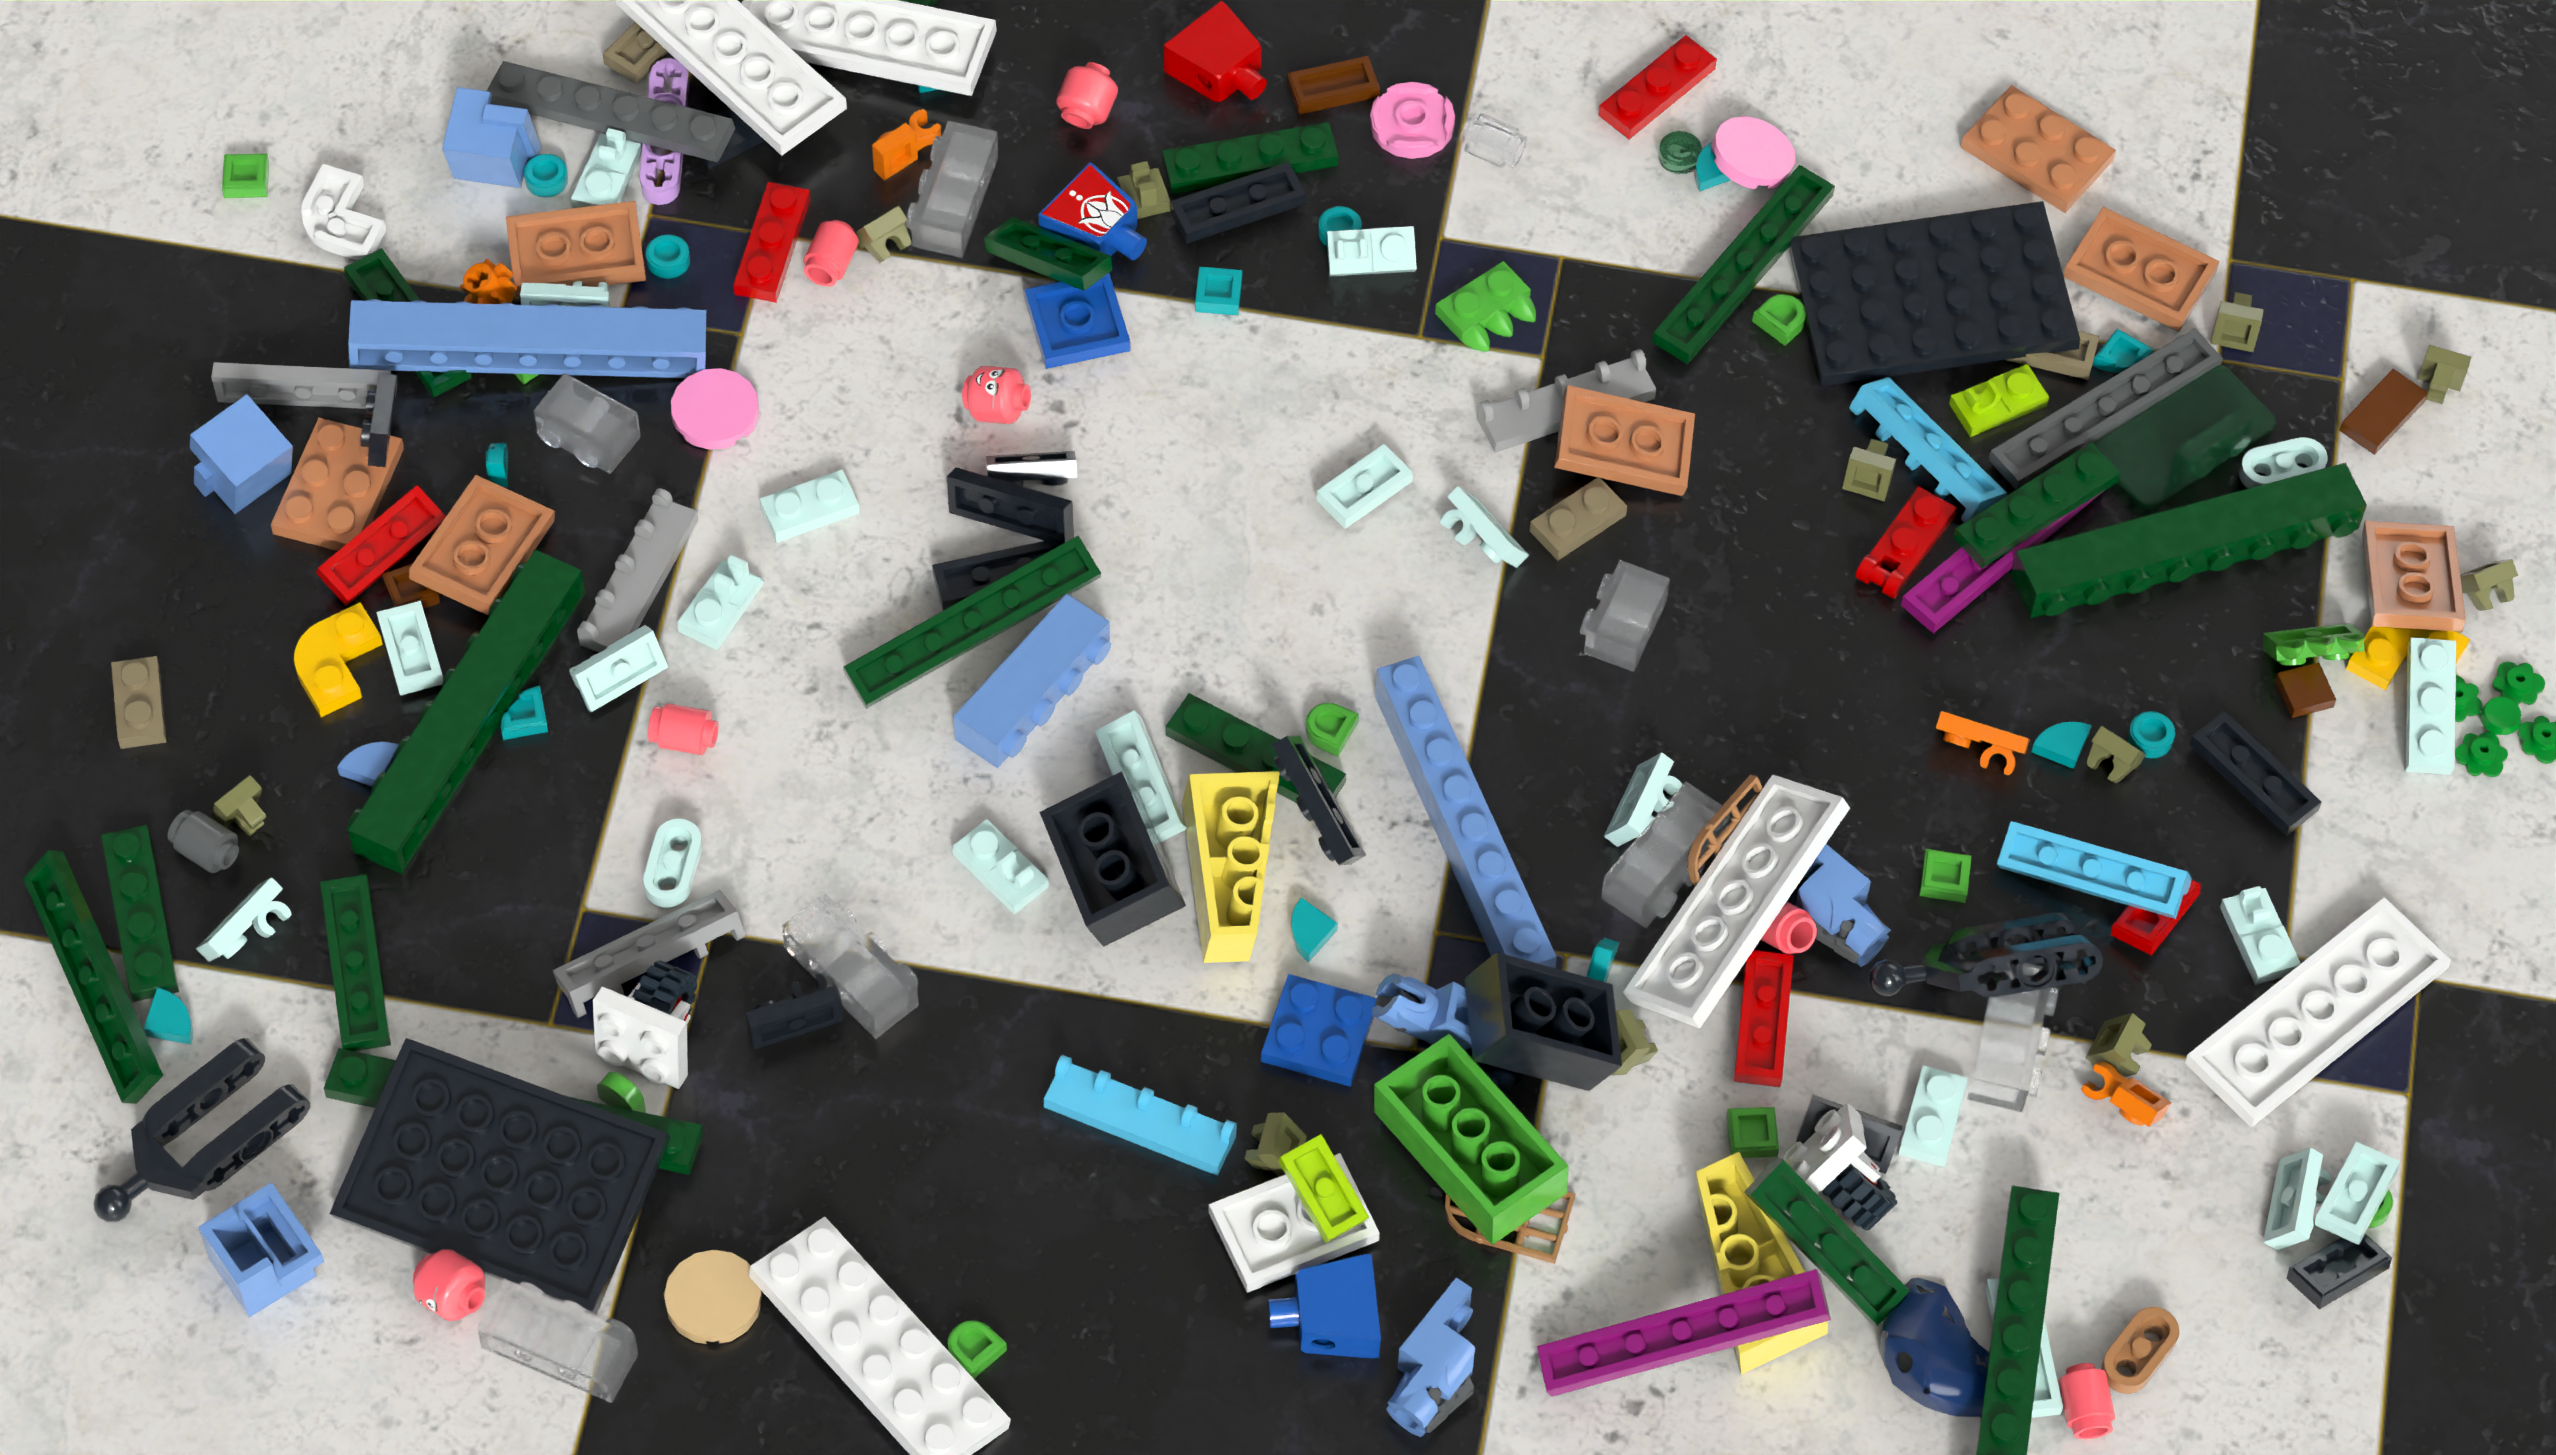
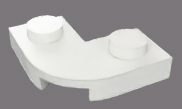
(330, 219)

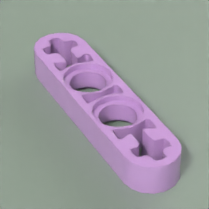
(670, 162)

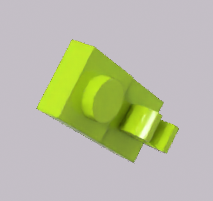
(1999, 400)
(1323, 1188)

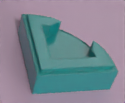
(1707, 171)
(2120, 353)
(497, 464)
(525, 715)
(2062, 742)
(1310, 929)
(1602, 959)
(168, 1019)

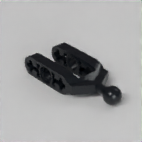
(1948, 968)
(221, 1156)

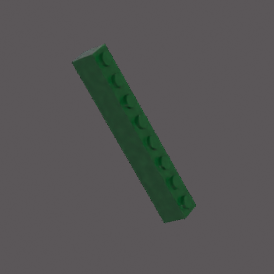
(2188, 540)
(466, 711)

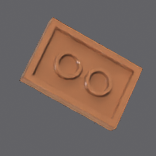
(2038, 149)
(577, 245)
(2141, 269)
(1625, 440)
(333, 487)
(481, 544)
(2413, 576)

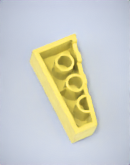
(1228, 855)
(1747, 1251)

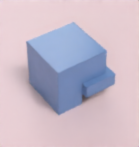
(488, 140)
(240, 455)
(260, 1249)

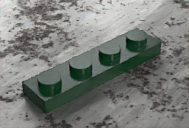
(1230, 159)
(379, 279)
(2036, 505)
(1236, 743)
(139, 912)
(355, 963)
(1826, 1241)

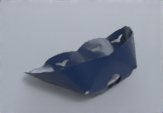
(1939, 1352)

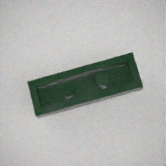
(1048, 253)

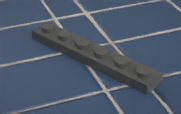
(603, 107)
(2104, 408)

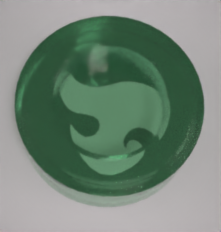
(1679, 152)

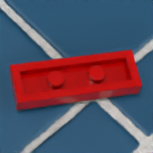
(1657, 87)
(772, 242)
(381, 545)
(1763, 1019)

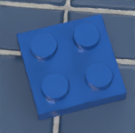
(1077, 323)
(1319, 1030)

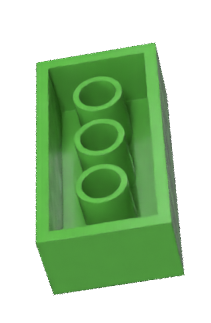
(1471, 1139)

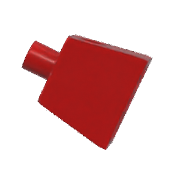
(1216, 56)

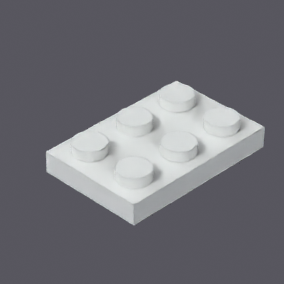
(1274, 1235)

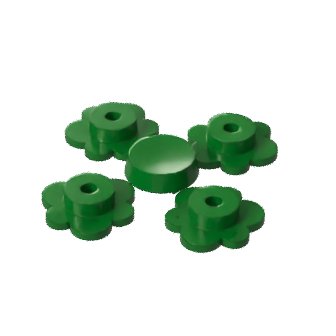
(2503, 717)

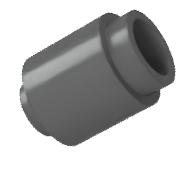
(203, 841)

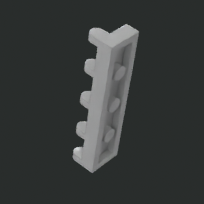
(295, 384)
(1539, 411)
(639, 573)
(637, 951)

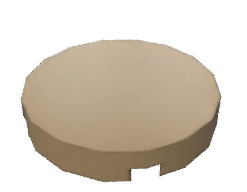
(712, 1297)

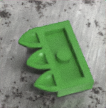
(1486, 305)
(2329, 641)

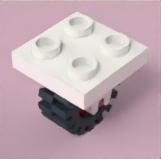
(649, 1025)
(1839, 1169)

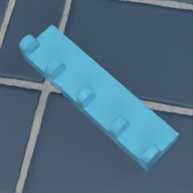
(1928, 446)
(2094, 869)
(1139, 1116)

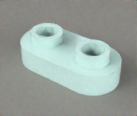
(2280, 461)
(672, 866)

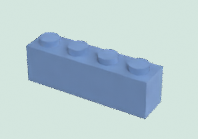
(1032, 681)

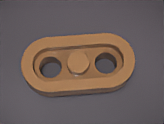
(2137, 1352)

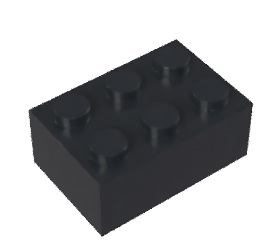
(1112, 859)
(1543, 1022)

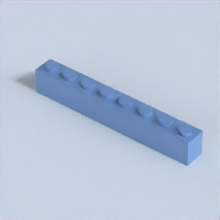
(526, 339)
(1460, 813)

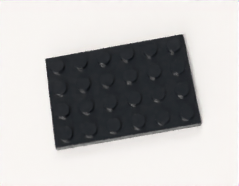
(1933, 293)
(500, 1174)

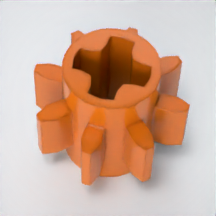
(488, 284)

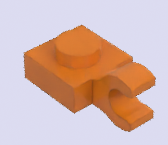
(900, 147)
(2135, 1100)

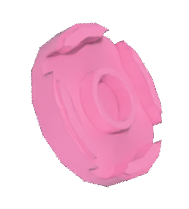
(1412, 120)
(1753, 152)
(715, 408)

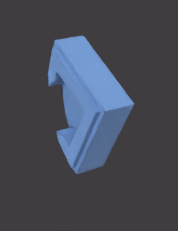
(368, 762)

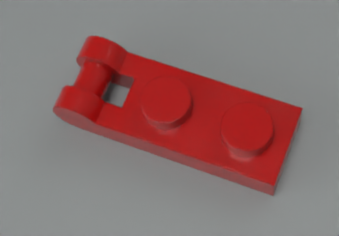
(1906, 542)

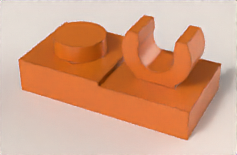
(1962, 731)

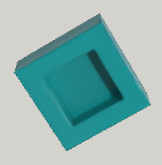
(1218, 291)

